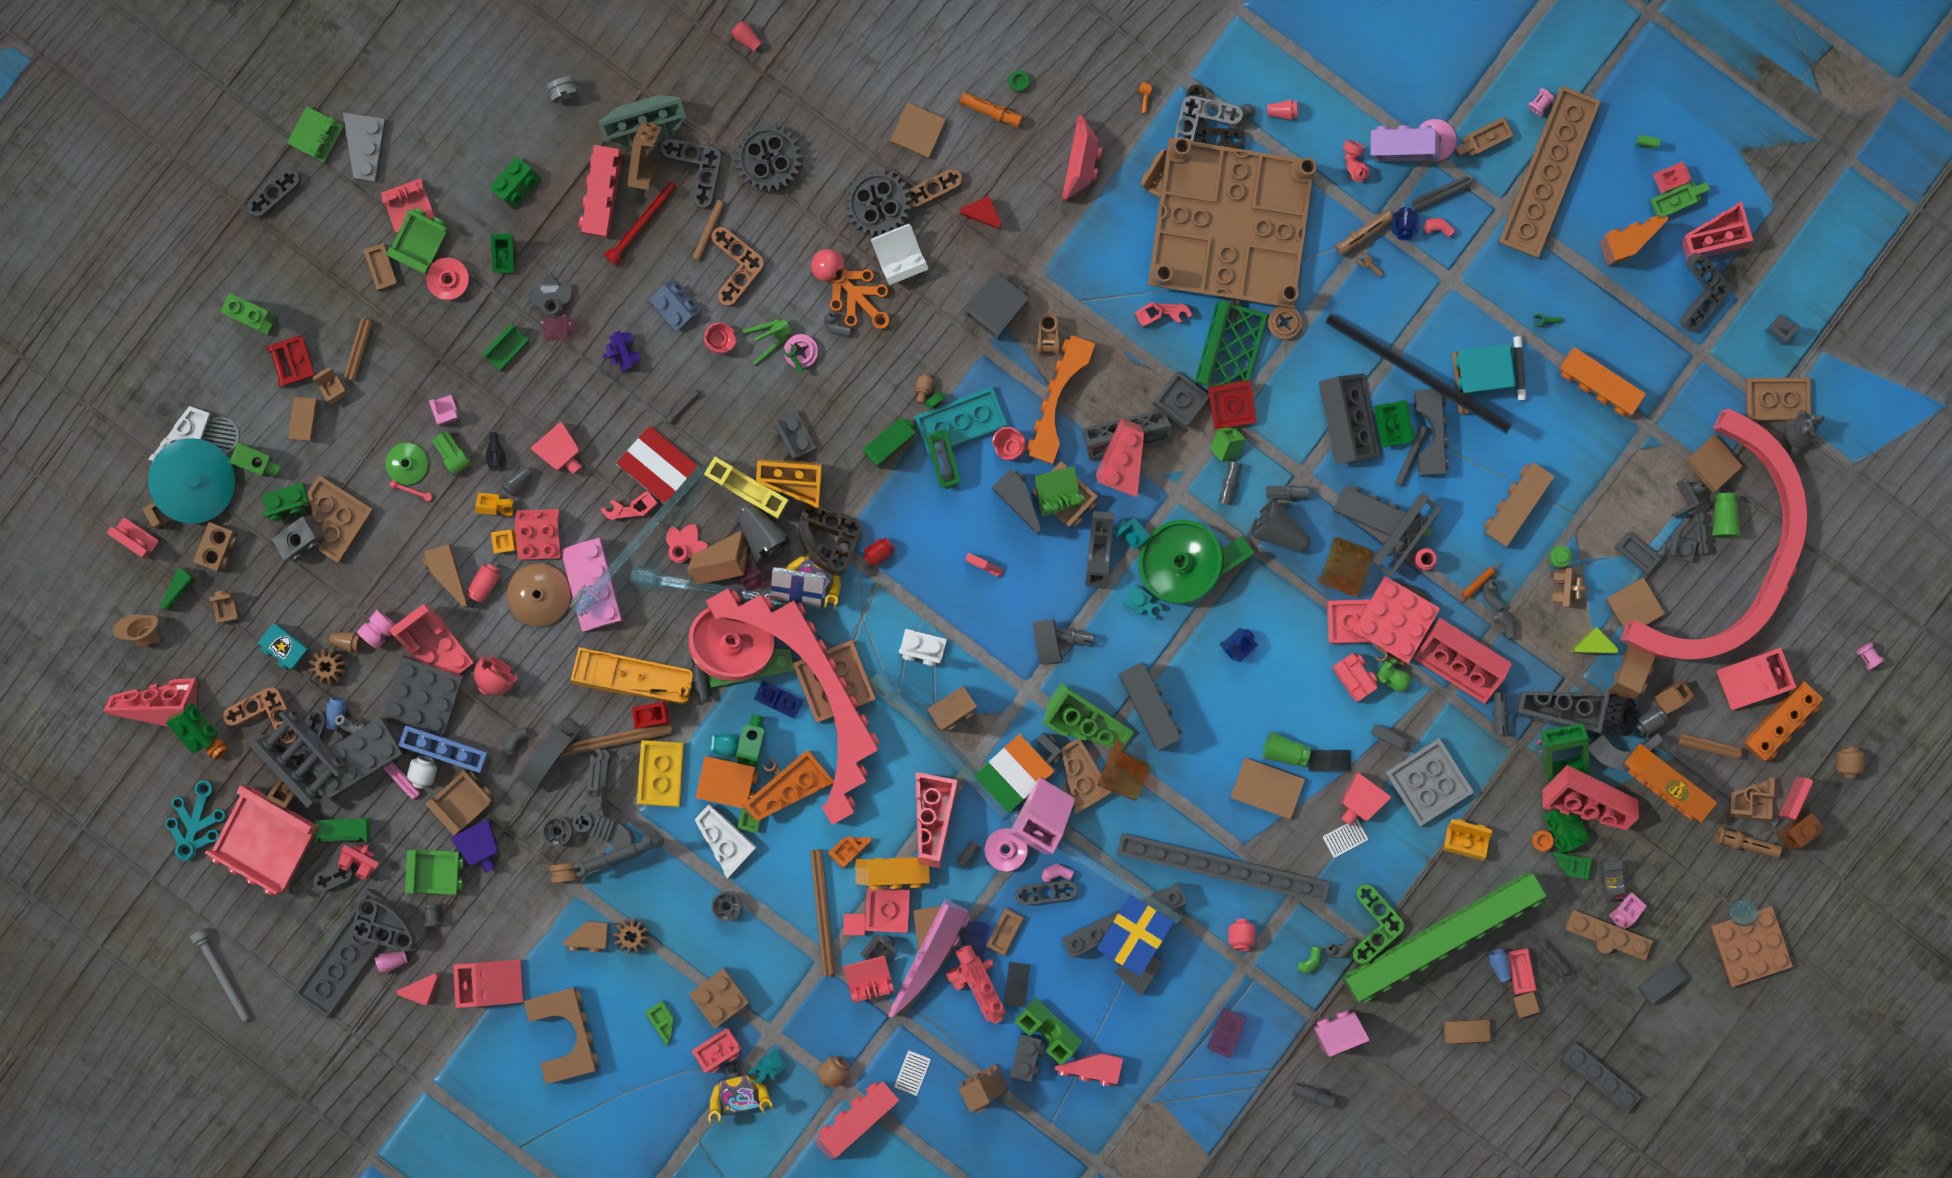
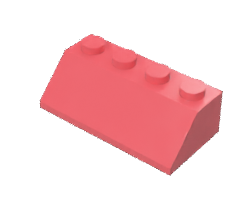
(1462, 660)

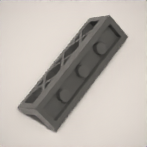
(1153, 433)
(1400, 529)

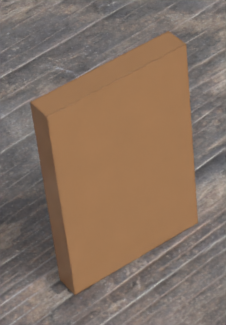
(1777, 398)
(1267, 788)

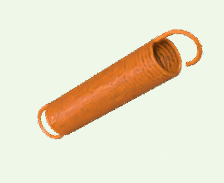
(1480, 581)

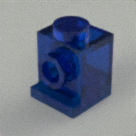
(1246, 644)

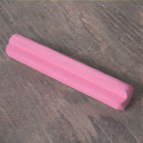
(402, 780)

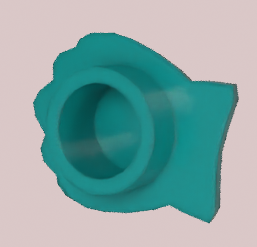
(724, 745)

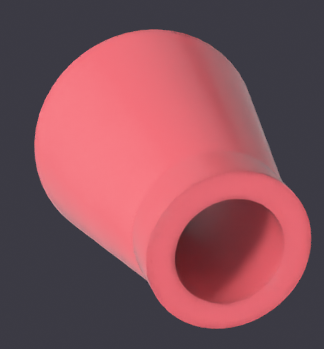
(745, 35)
(1285, 109)

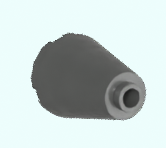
(1279, 528)
(762, 535)

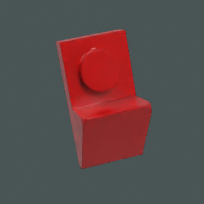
(650, 714)

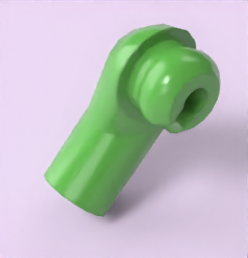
(1312, 963)

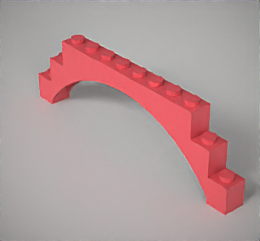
(853, 735)

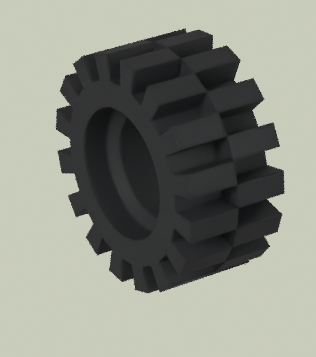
(1620, 715)

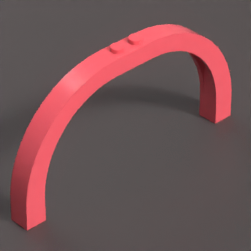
(1783, 565)

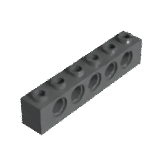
(1093, 933)

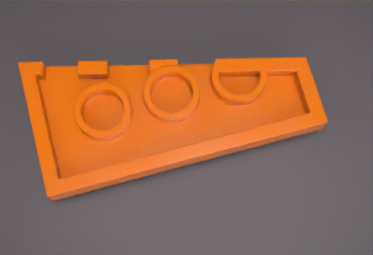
(790, 785)

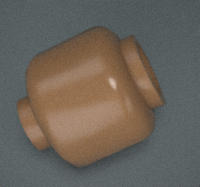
(1850, 762)
(833, 1071)

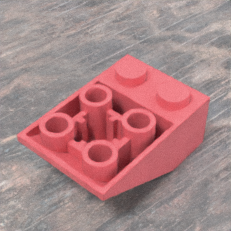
(1756, 678)
(488, 983)

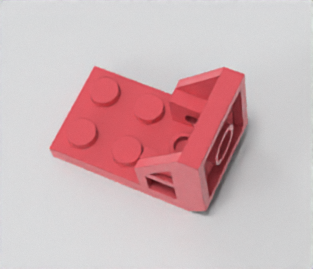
(431, 640)

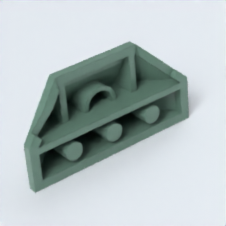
(624, 121)

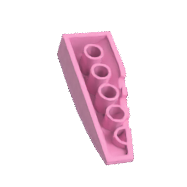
(932, 952)

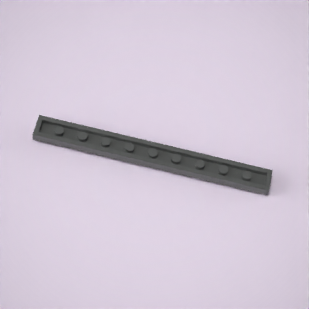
(1223, 868)

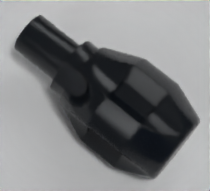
(495, 454)

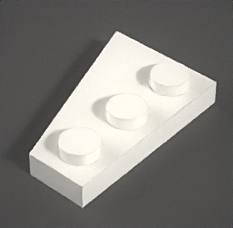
(190, 425)
(724, 838)

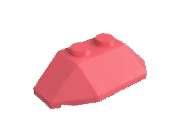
(1082, 160)

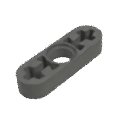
(273, 184)
(1061, 884)

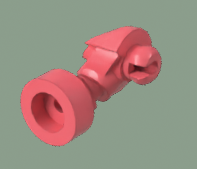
(1357, 169)

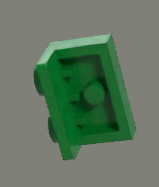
(515, 182)
(1394, 423)
(192, 728)
(1566, 830)

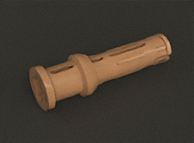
(1738, 841)

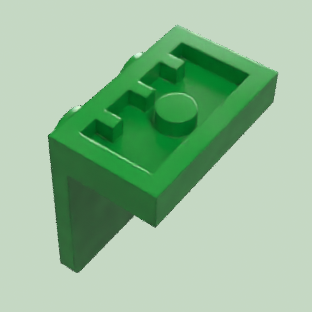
(285, 501)

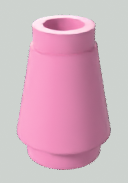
(389, 961)

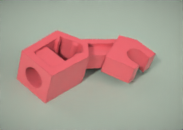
(1166, 309)
(625, 512)

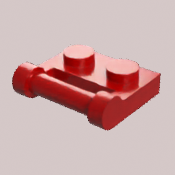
(297, 358)

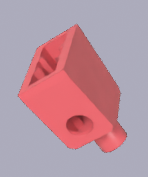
(559, 449)
(1362, 799)

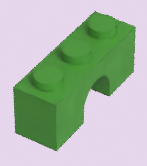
(1040, 1019)

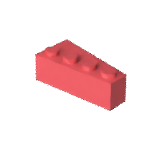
(601, 191)
(1592, 799)
(934, 813)
(856, 1120)

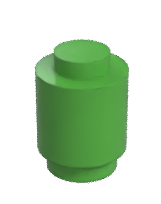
(1559, 556)

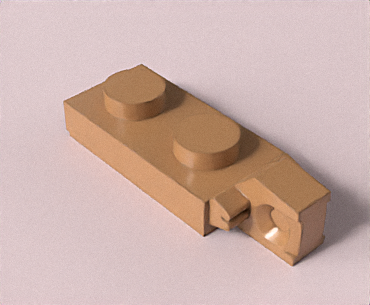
(1485, 138)

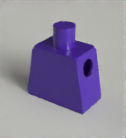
(478, 845)

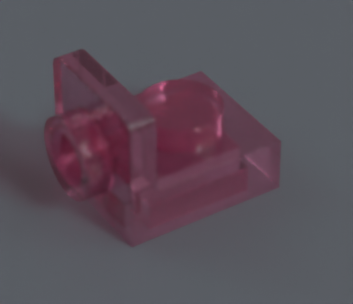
(557, 327)
(752, 576)

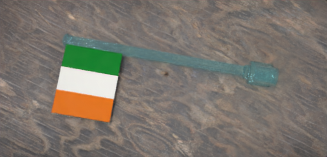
(1000, 782)

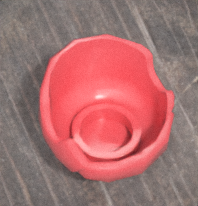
(826, 264)
(719, 338)
(1009, 443)

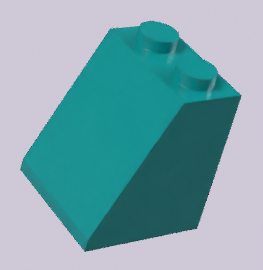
(1486, 369)

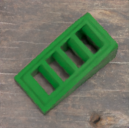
(180, 583)

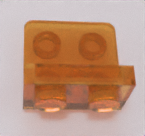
(1346, 567)

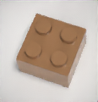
(719, 997)

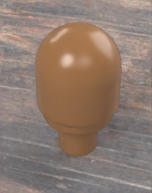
(924, 387)

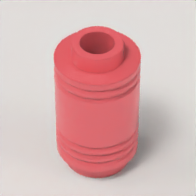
(483, 582)

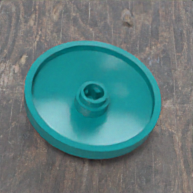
(191, 481)

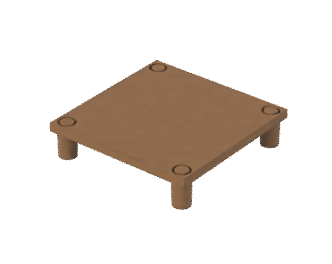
(1231, 223)

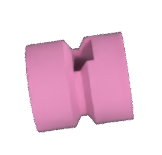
(376, 629)

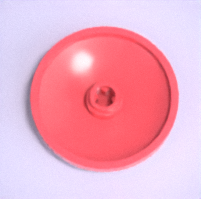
(729, 647)

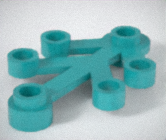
(193, 824)

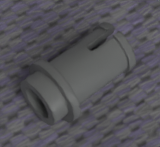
(968, 854)

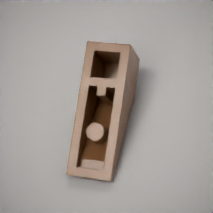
(444, 568)

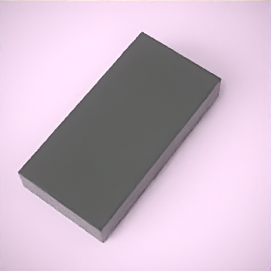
(1637, 553)

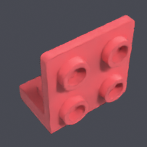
(537, 534)

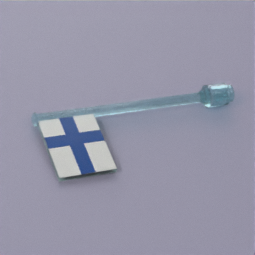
(785, 586)

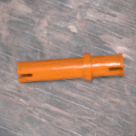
(992, 110)

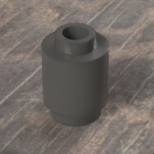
(1651, 722)

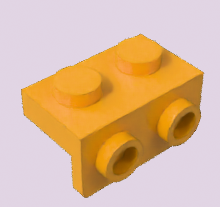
(1467, 839)

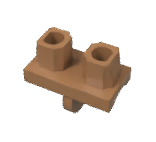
(1567, 577)

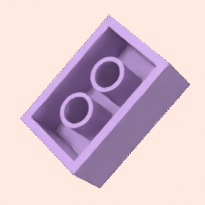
(1405, 144)

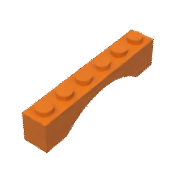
(1076, 357)

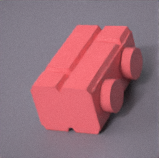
(1355, 677)

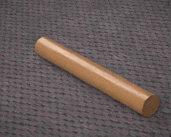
(708, 230)

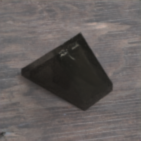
(1329, 760)

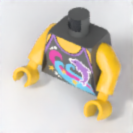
(832, 583)
(737, 1094)

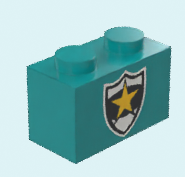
(283, 646)

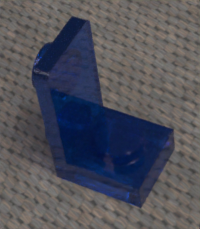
(976, 937)

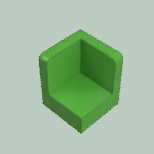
(1227, 444)

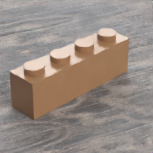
(1518, 504)

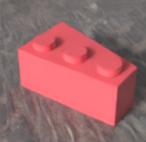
(1720, 235)

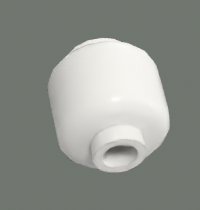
(422, 771)

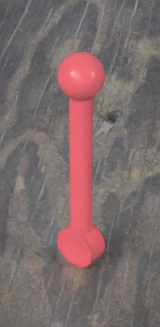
(427, 496)

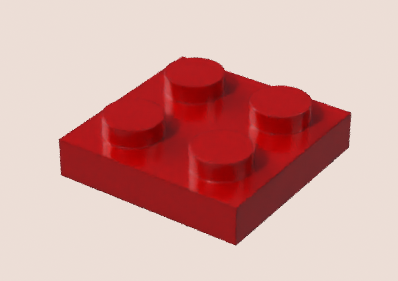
(1232, 404)

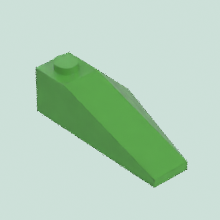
(1079, 718)

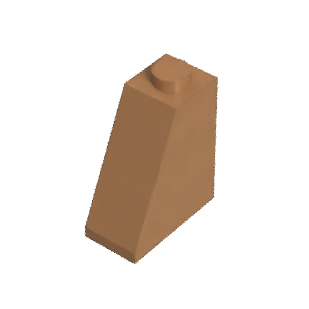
(720, 560)

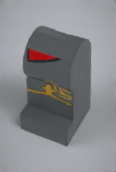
(1612, 879)

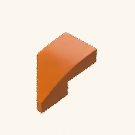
(847, 849)

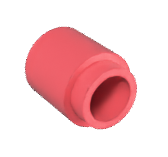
(1431, 556)

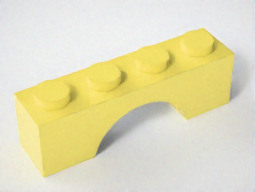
(746, 487)

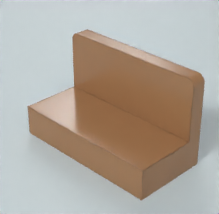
(303, 419)

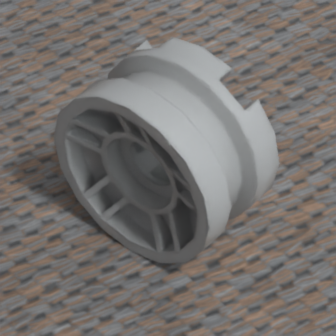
(563, 89)

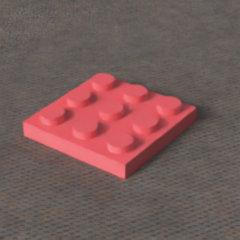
(1396, 619)

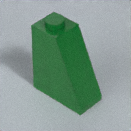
(889, 441)

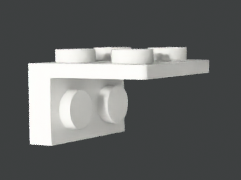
(899, 254)
(923, 647)

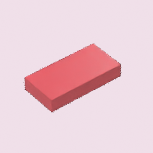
(1521, 971)

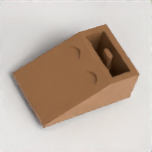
(952, 708)

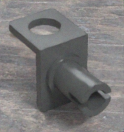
(1689, 493)

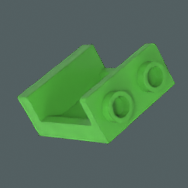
(418, 240)
(249, 314)
(434, 872)

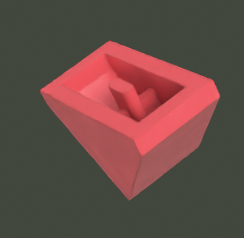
(421, 990)

